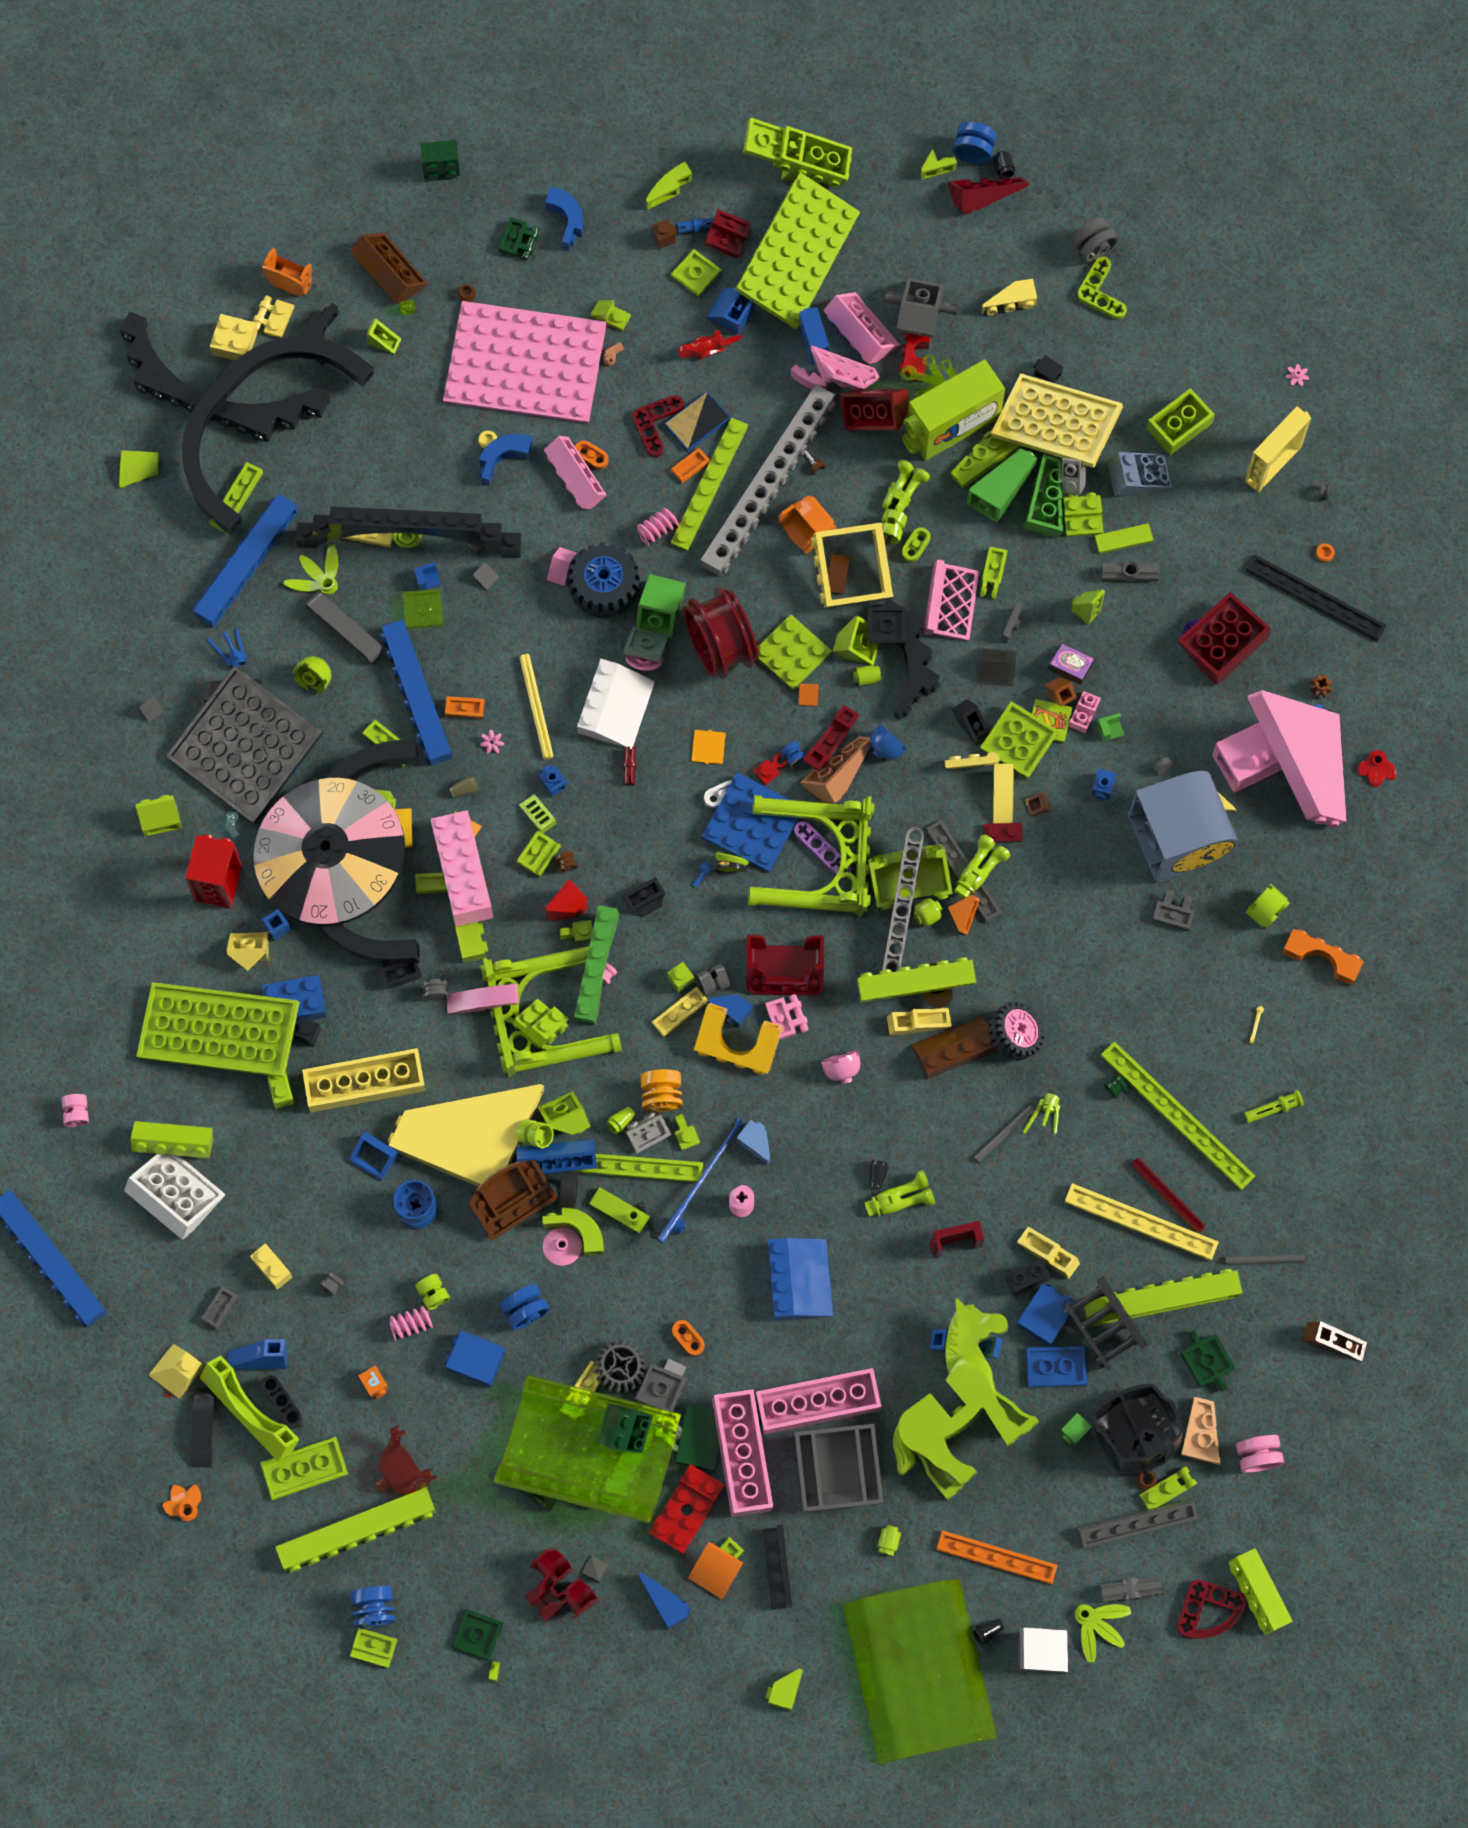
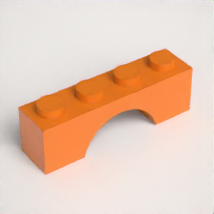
(1301, 945)

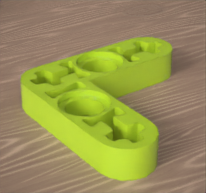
(1093, 290)

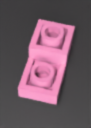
(803, 378)
(1084, 712)

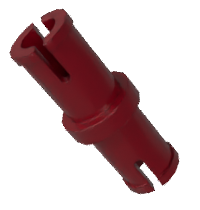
(629, 765)

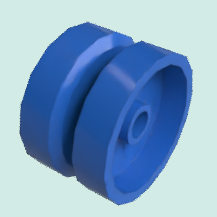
(974, 142)
(524, 1307)

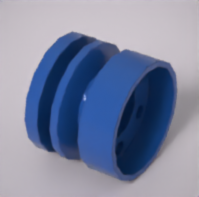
(411, 1194)
(372, 1604)

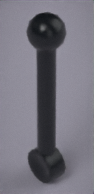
(655, 1235)

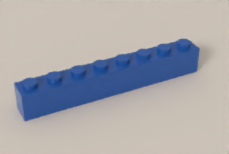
(246, 560)
(416, 692)
(50, 1260)

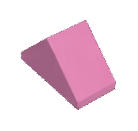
(560, 566)

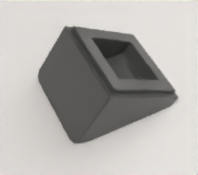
(485, 576)
(151, 709)

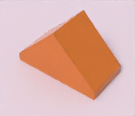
(964, 912)

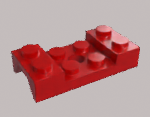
(700, 1493)

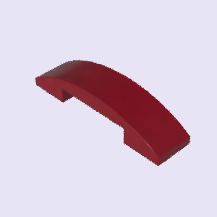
(832, 738)

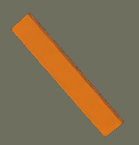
(996, 1557)

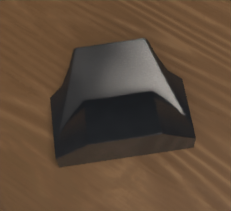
(645, 897)
(399, 974)

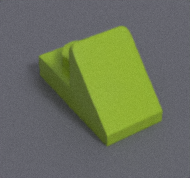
(933, 167)
(606, 311)

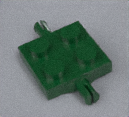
(1208, 1360)

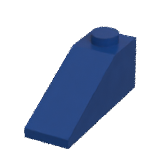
(667, 1604)

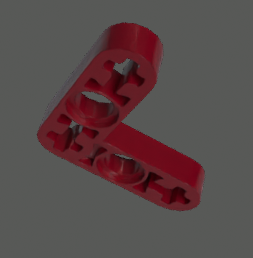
(650, 417)

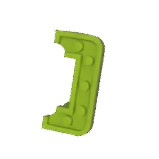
(931, 877)

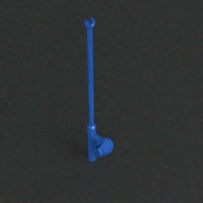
(677, 1224)

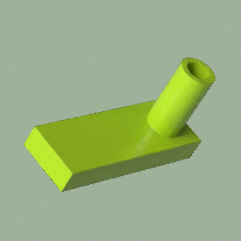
(619, 1210)

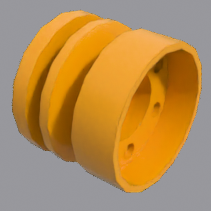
(661, 1090)

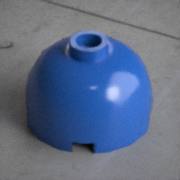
(885, 744)

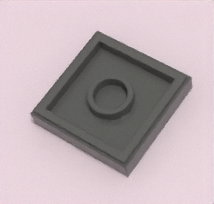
(660, 1388)

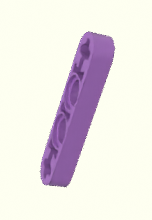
(818, 852)

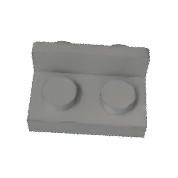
(647, 1131)

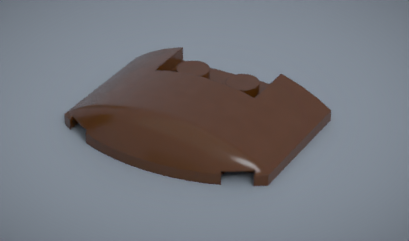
(511, 1197)

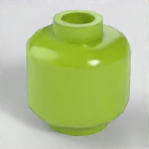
(927, 912)

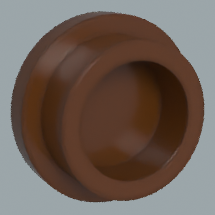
(466, 293)

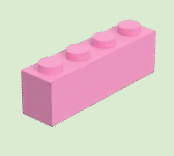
(574, 472)

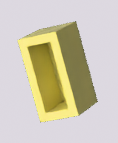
(271, 1266)

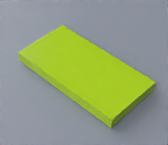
(304, 1468)

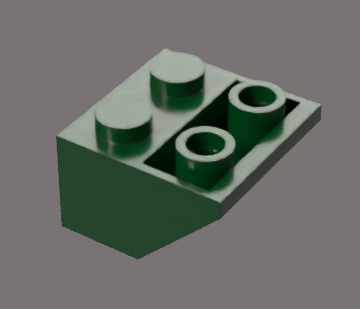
(624, 1428)

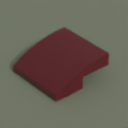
(727, 233)

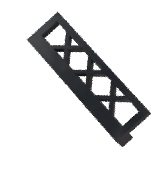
(777, 1568)

